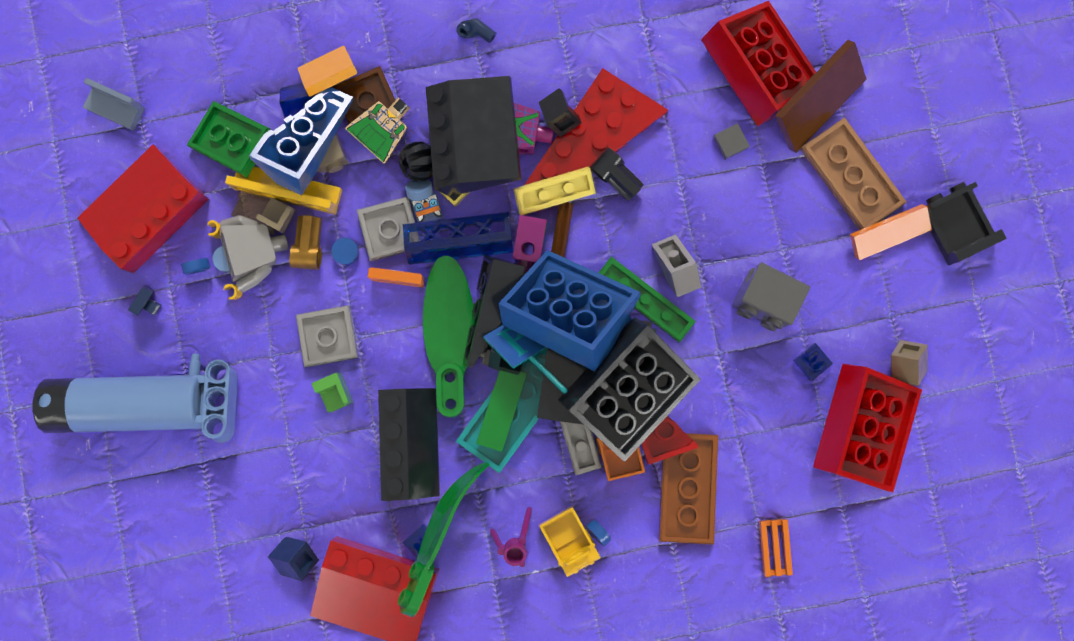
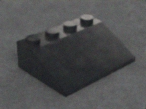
(472, 134)
(630, 389)

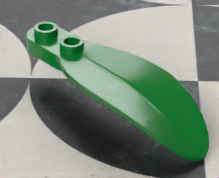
(445, 330)
(422, 569)

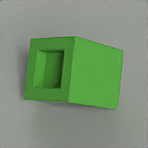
(333, 392)

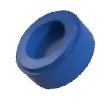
(345, 251)
(195, 266)
(598, 532)

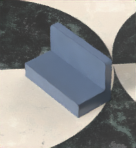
(113, 105)

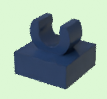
(143, 301)

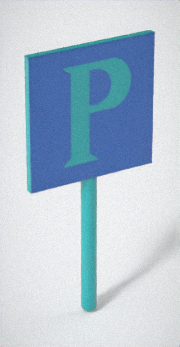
(517, 349)

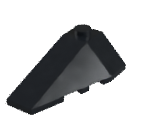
(494, 283)

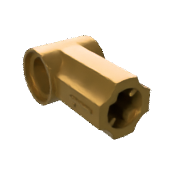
(307, 251)

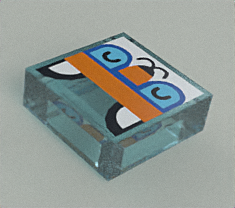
(428, 209)

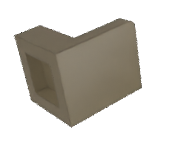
(277, 215)
(909, 362)

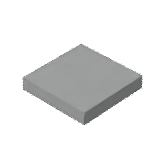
(384, 228)
(327, 336)

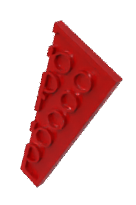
(610, 118)

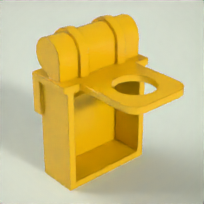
(569, 541)

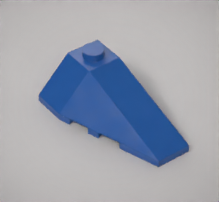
(298, 146)

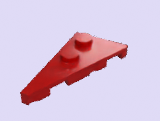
(667, 442)

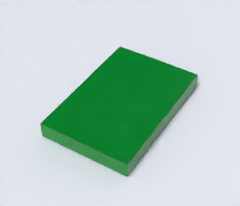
(227, 138)

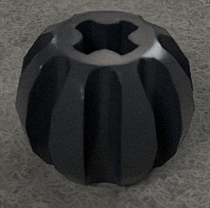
(416, 161)

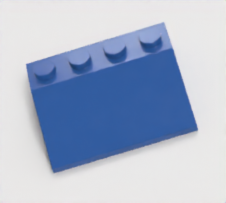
(569, 309)

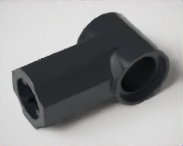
(611, 169)

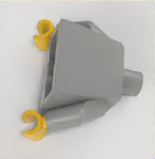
(247, 251)

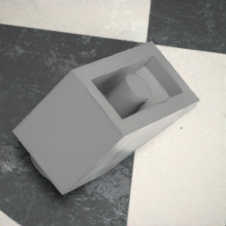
(677, 265)

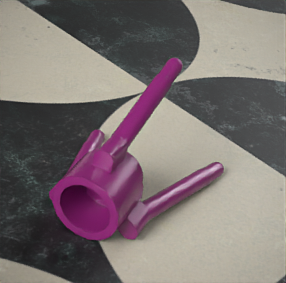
(515, 548)

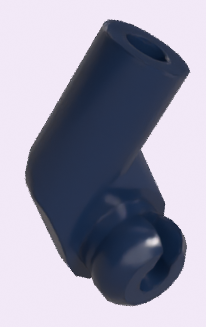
(475, 28)

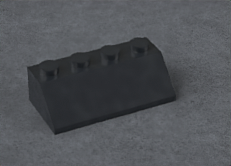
(408, 444)

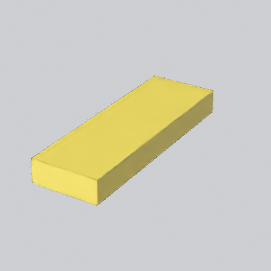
(554, 191)

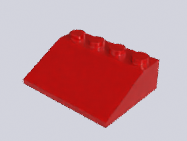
(759, 59)
(142, 210)
(867, 427)
(362, 591)

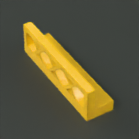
(316, 196)

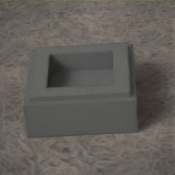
(731, 141)

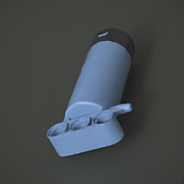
(140, 402)

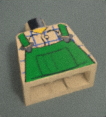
(380, 128)

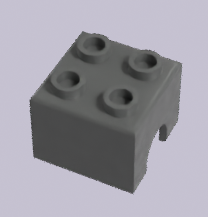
(770, 297)

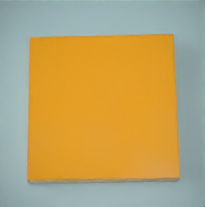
(327, 71)

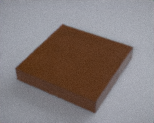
(366, 91)

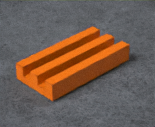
(396, 277)
(778, 571)

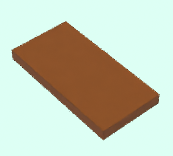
(690, 493)

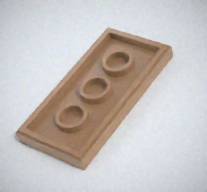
(853, 175)

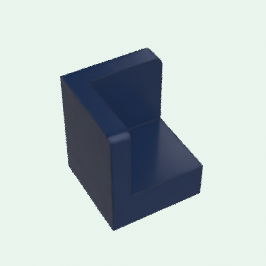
(293, 558)

